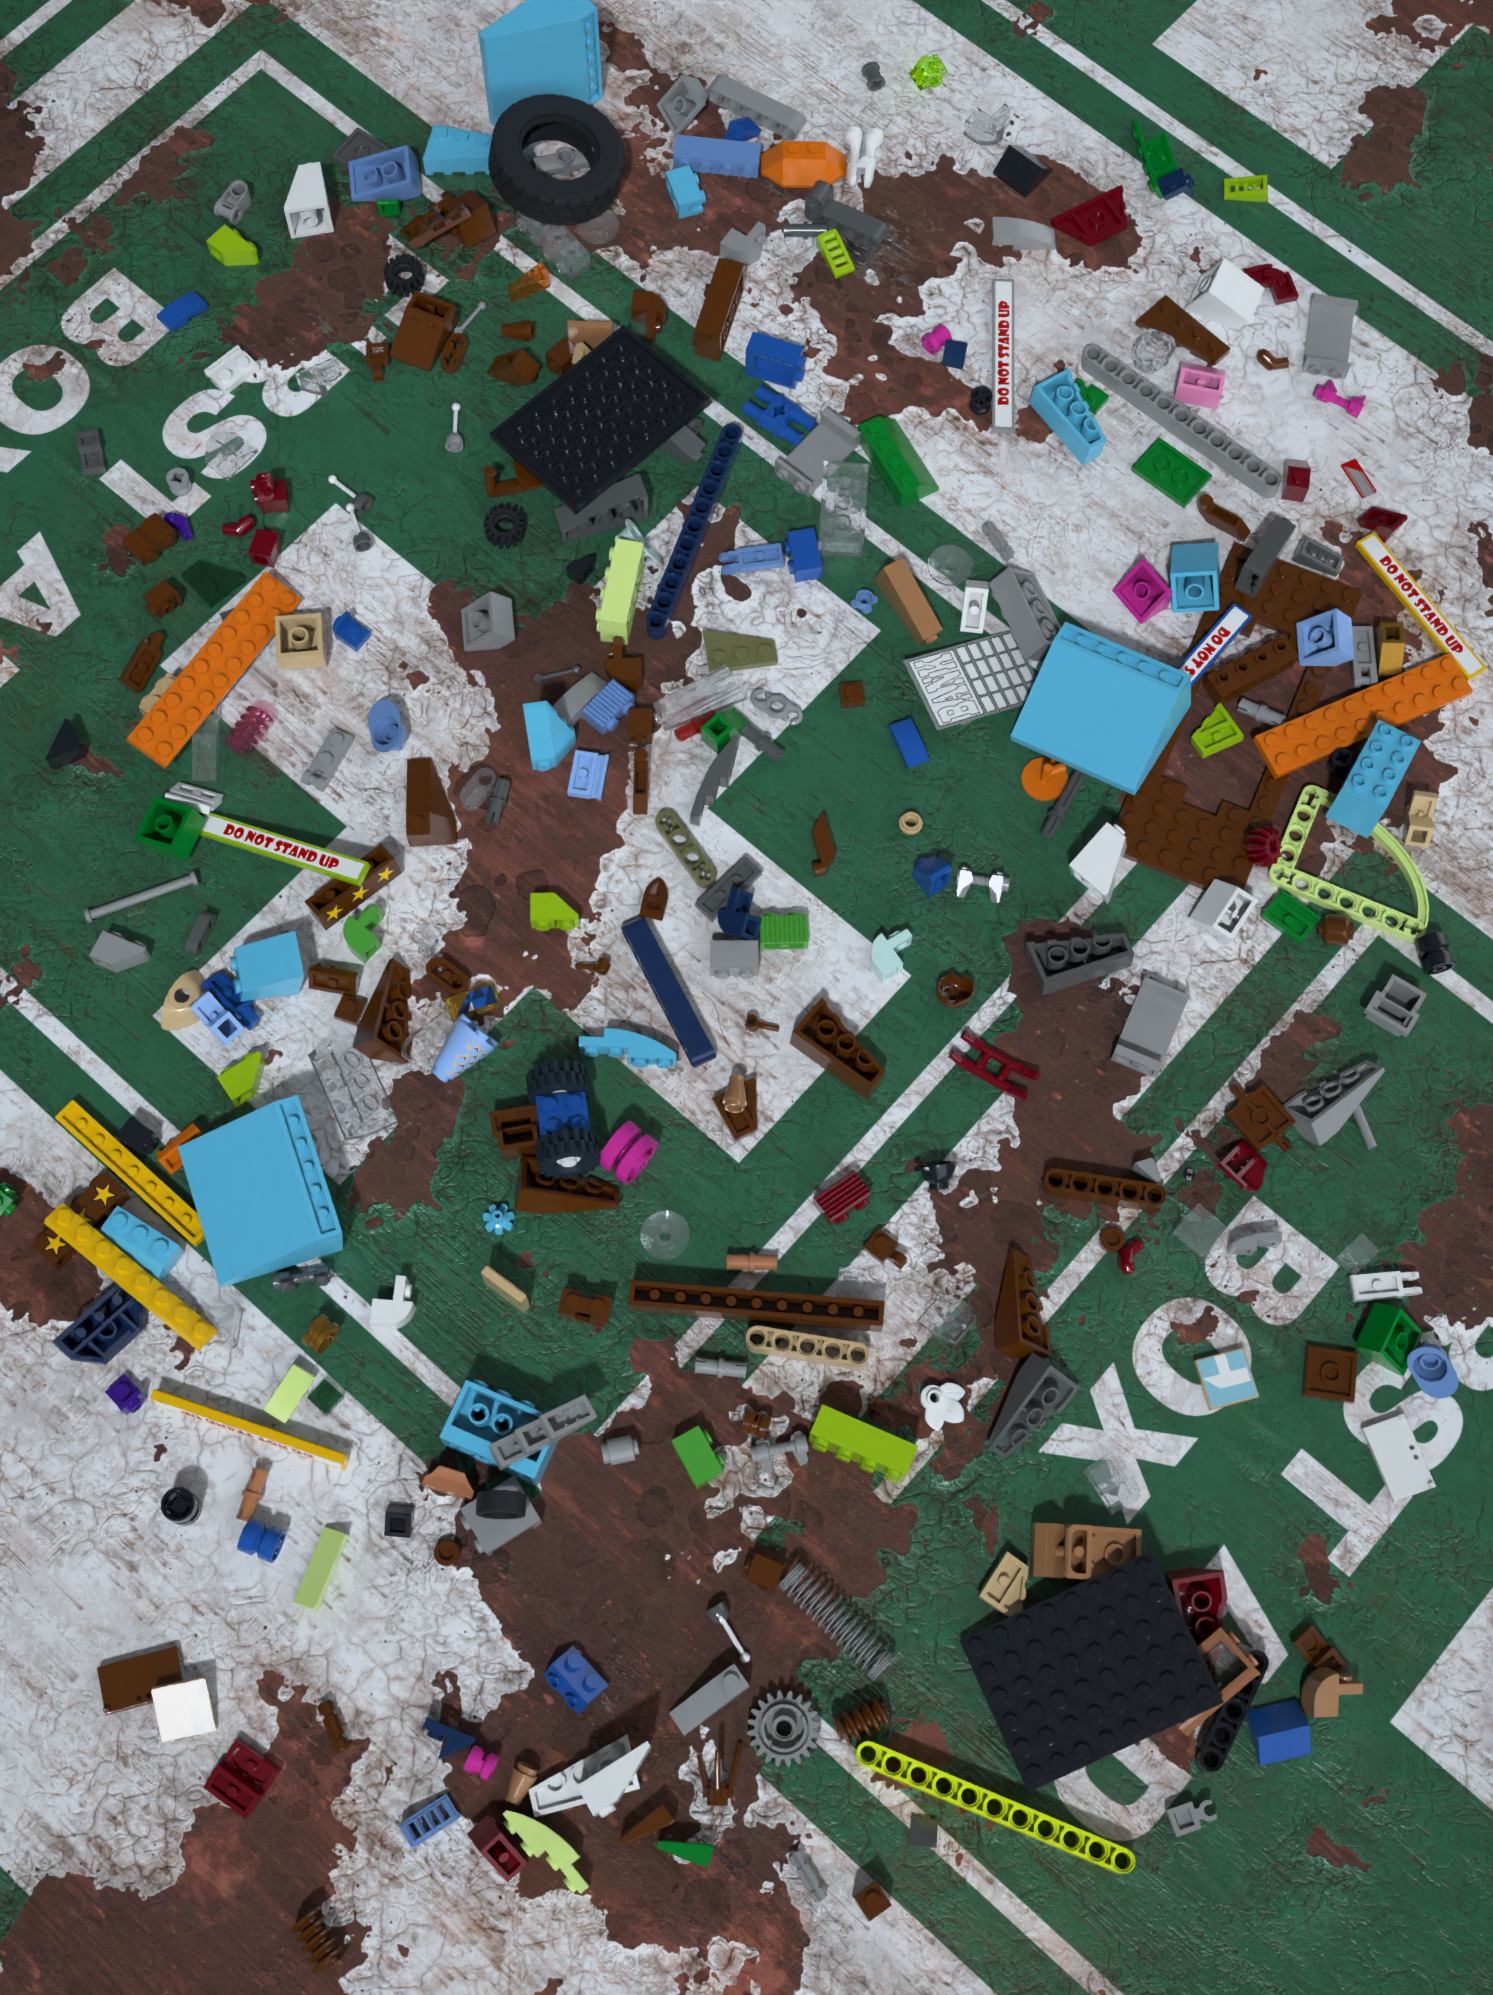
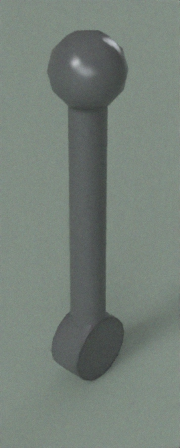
(538, 678)

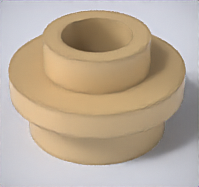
(910, 817)

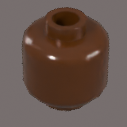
(1336, 930)

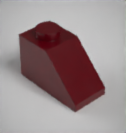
(1295, 480)
(497, 1848)

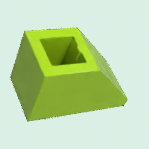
(231, 248)
(550, 911)
(244, 1078)

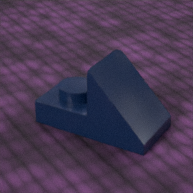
(455, 1740)

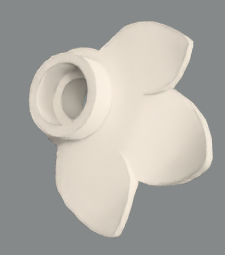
(946, 1405)

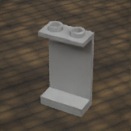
(1329, 336)
(829, 441)
(1150, 1027)

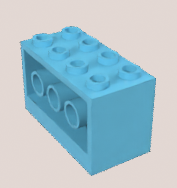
(1373, 779)
(473, 1438)

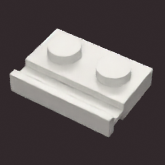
(231, 369)
(195, 797)

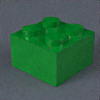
(170, 829)

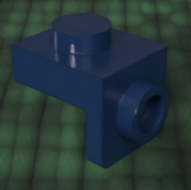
(1176, 183)

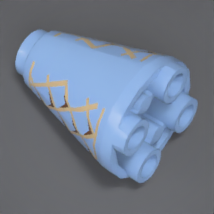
(462, 1049)

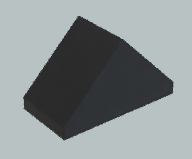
(65, 748)

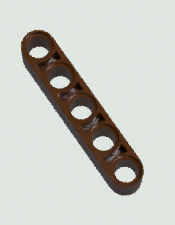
(1115, 1186)

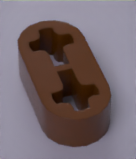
(458, 354)

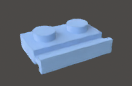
(588, 775)

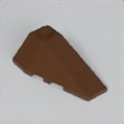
(427, 808)
(547, 1195)

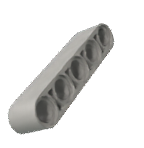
(757, 106)

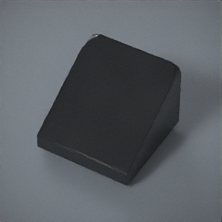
(580, 570)
(399, 1520)

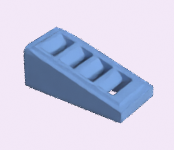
(409, 1834)

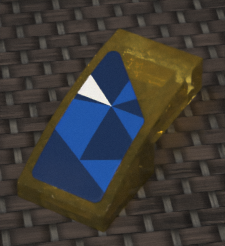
(474, 1001)

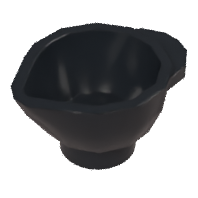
(937, 1173)

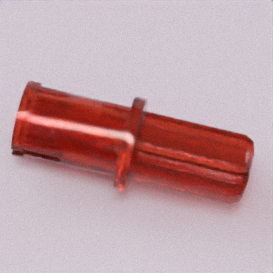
(693, 727)

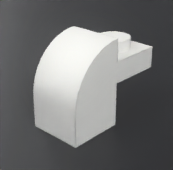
(396, 1312)

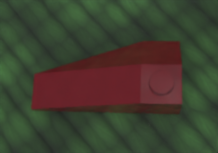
(1200, 1599)

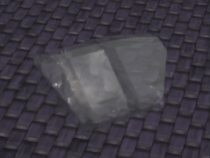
(228, 453)
(948, 1319)

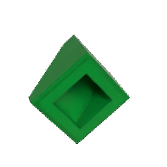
(389, 207)

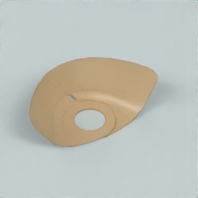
(176, 1014)

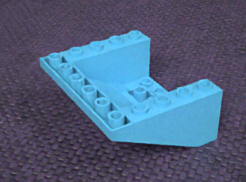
(542, 51)
(1102, 708)
(261, 1193)

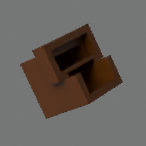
(475, 228)
(515, 1131)

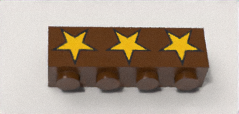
(341, 898)
(94, 1207)

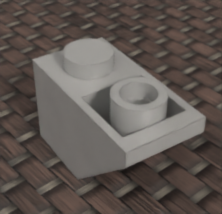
(117, 953)

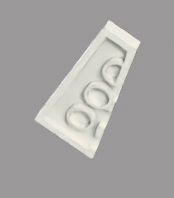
(561, 1789)

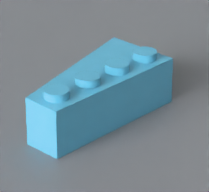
(456, 151)
(1068, 416)

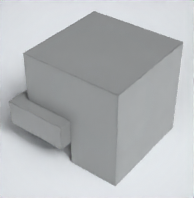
(1395, 1006)

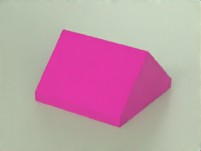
(1143, 592)

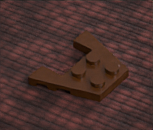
(432, 224)

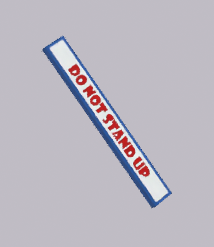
(1215, 642)

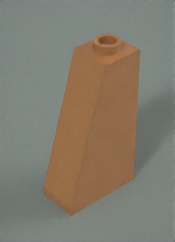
(908, 601)

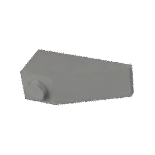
(709, 1699)

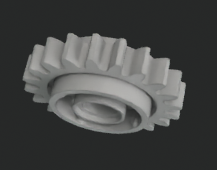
(801, 1728)

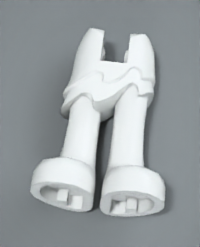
(867, 164)

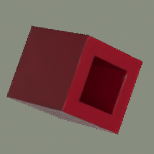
(265, 547)

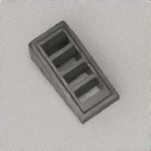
(1308, 560)

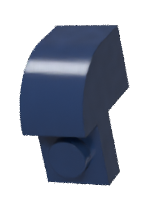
(736, 918)

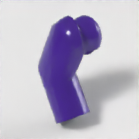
(180, 523)

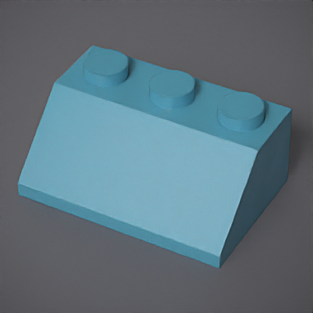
(142, 1243)

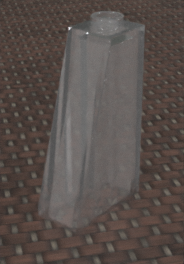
(710, 692)

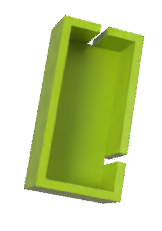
(862, 1444)

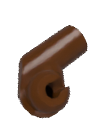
(1270, 362)

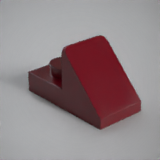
(1382, 521)

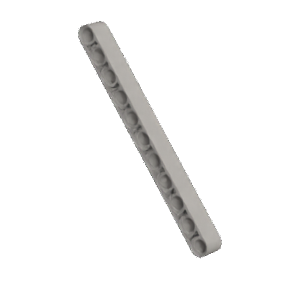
(1103, 362)

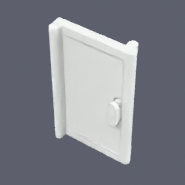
(1396, 1459)

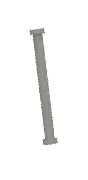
(140, 897)

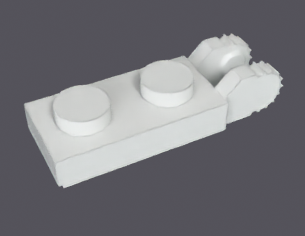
(1382, 1285)

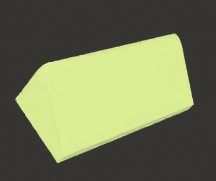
(321, 1568)

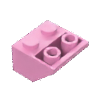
(1199, 385)

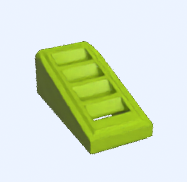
(1253, 195)
(831, 240)

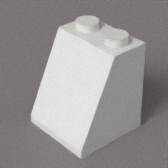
(307, 203)
(1225, 295)
(1100, 861)

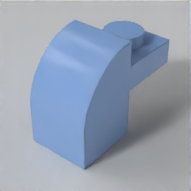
(216, 1018)

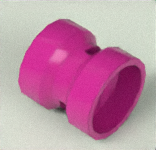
(936, 339)
(481, 1762)

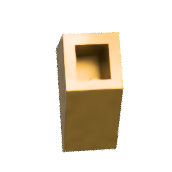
(1389, 648)

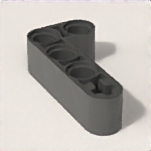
(848, 221)

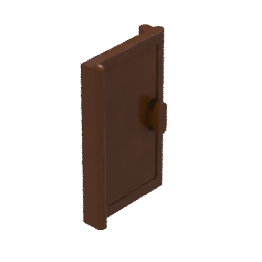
(136, 1677)

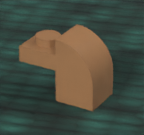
(1323, 1689)

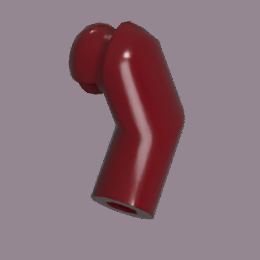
(241, 528)
(1126, 1256)

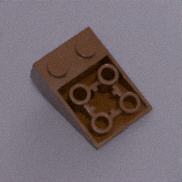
(423, 331)

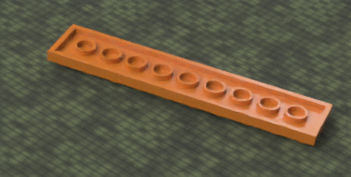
(213, 671)
(1354, 717)

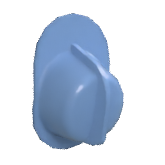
(386, 726)
(1433, 1370)

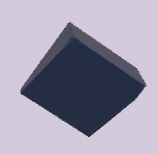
(954, 354)

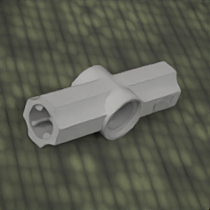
(560, 163)

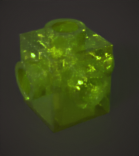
(928, 72)

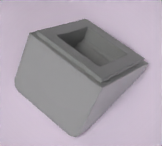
(1147, 1171)

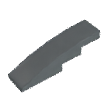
(717, 775)

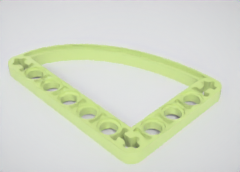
(1336, 893)

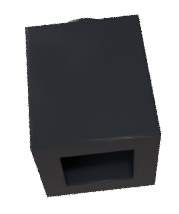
(137, 1138)

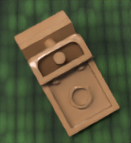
(1080, 1550)

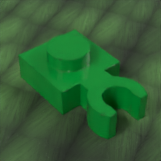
(1093, 396)

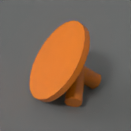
(1044, 779)

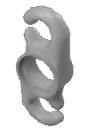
(769, 699)

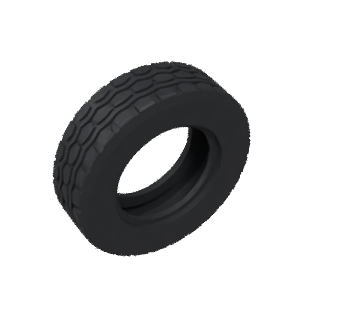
(565, 121)

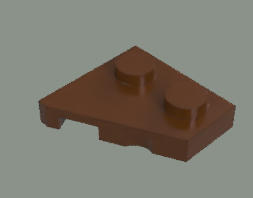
(743, 1123)

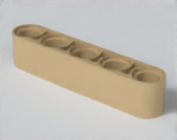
(819, 1343)

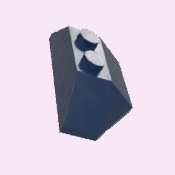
(103, 1328)

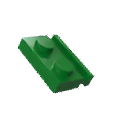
(1290, 917)

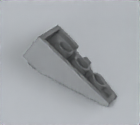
(1327, 1108)

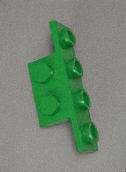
(1157, 155)

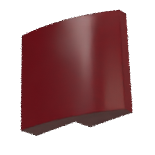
(242, 1778)

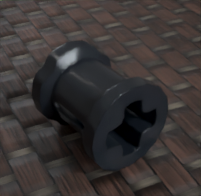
(1339, 761)

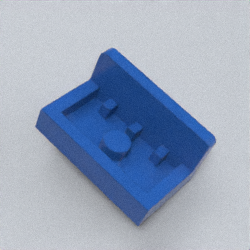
(575, 1680)

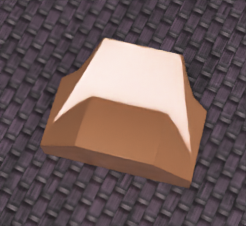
(451, 1483)

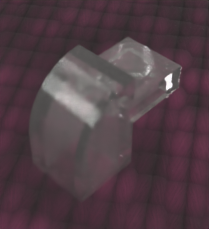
(987, 129)

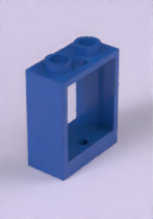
(771, 370)

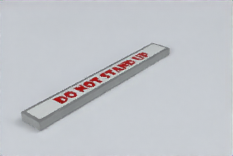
(1003, 356)

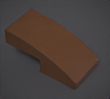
(1316, 1650)

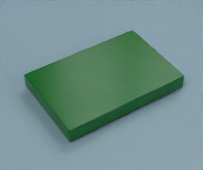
(1171, 472)

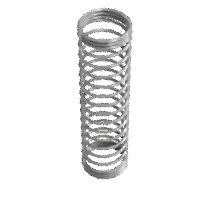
(794, 1577)

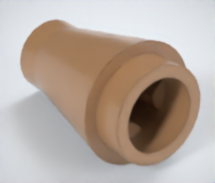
(735, 1095)
(521, 1780)

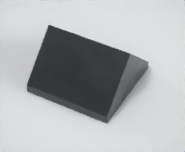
(1021, 170)

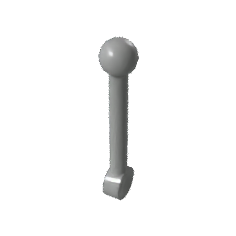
(481, 306)

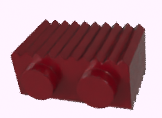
(842, 1199)

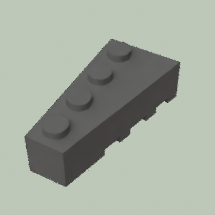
(606, 512)

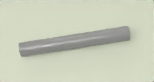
(1364, 1128)

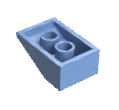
(385, 176)

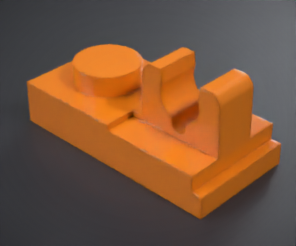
(170, 1156)

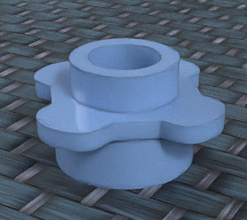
(863, 594)

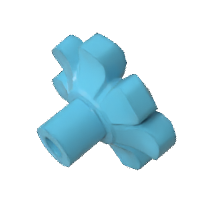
(501, 1222)

